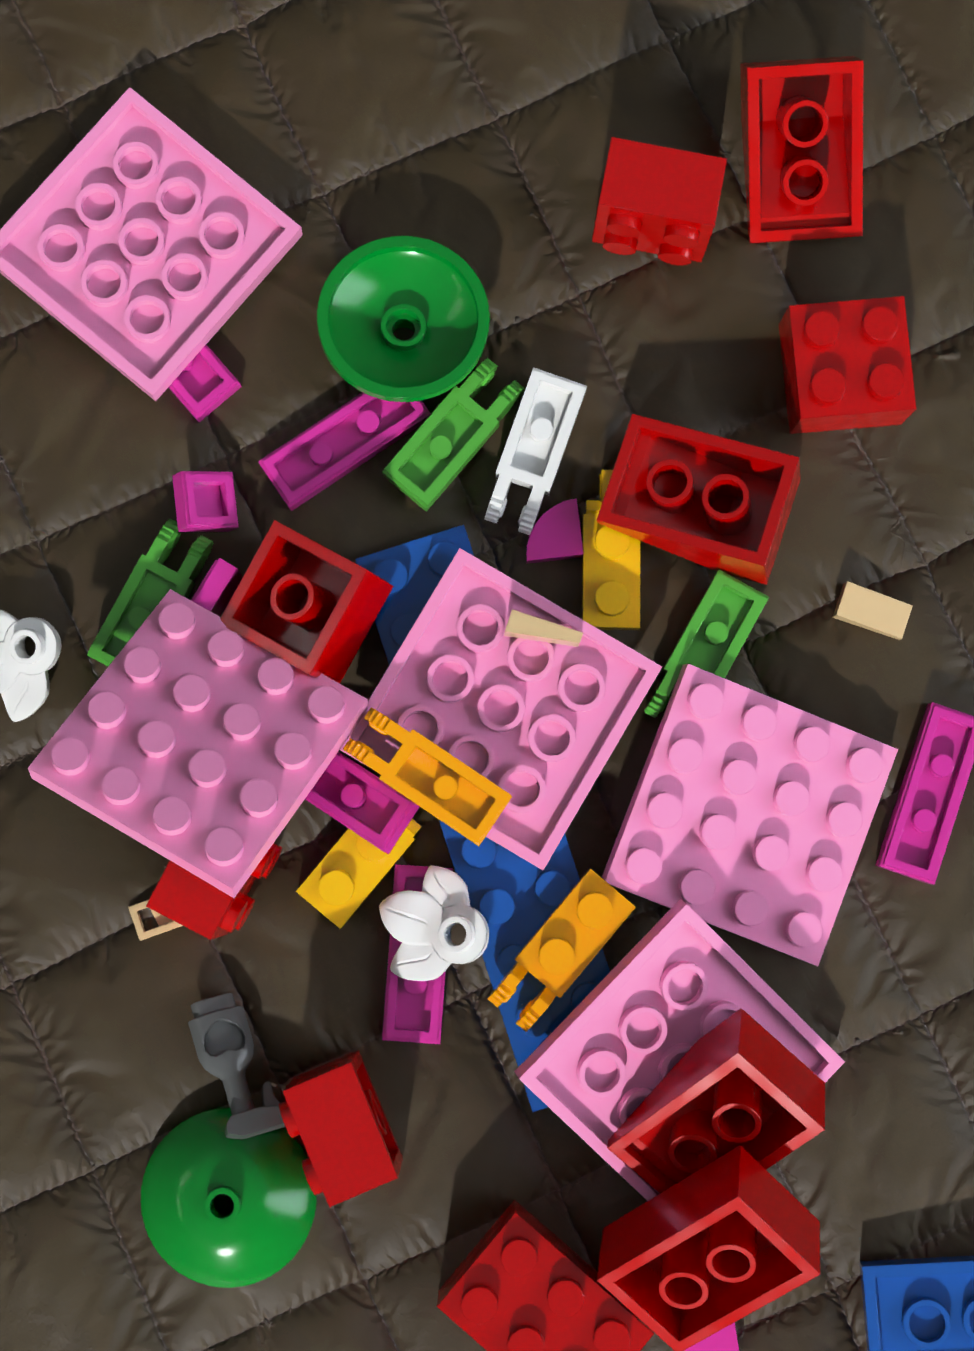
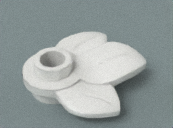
(26, 677)
(425, 924)

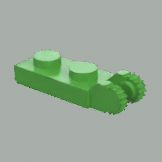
(450, 438)
(146, 588)
(712, 634)

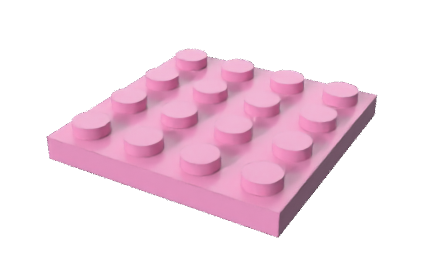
(143, 243)
(508, 706)
(199, 743)
(750, 814)
(645, 1020)

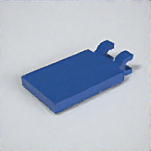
(919, 1304)

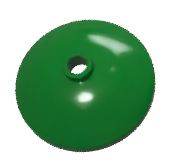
(398, 286)
(261, 1177)

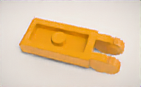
(434, 779)
(565, 944)

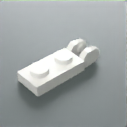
(536, 443)

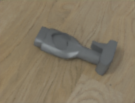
(226, 1051)

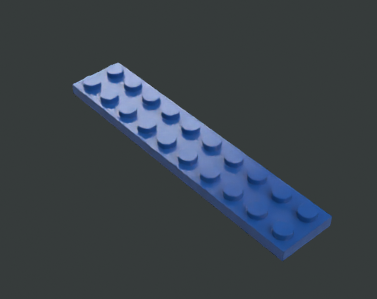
(500, 884)

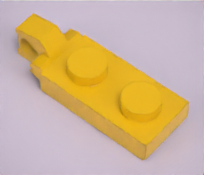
(609, 571)
(351, 874)

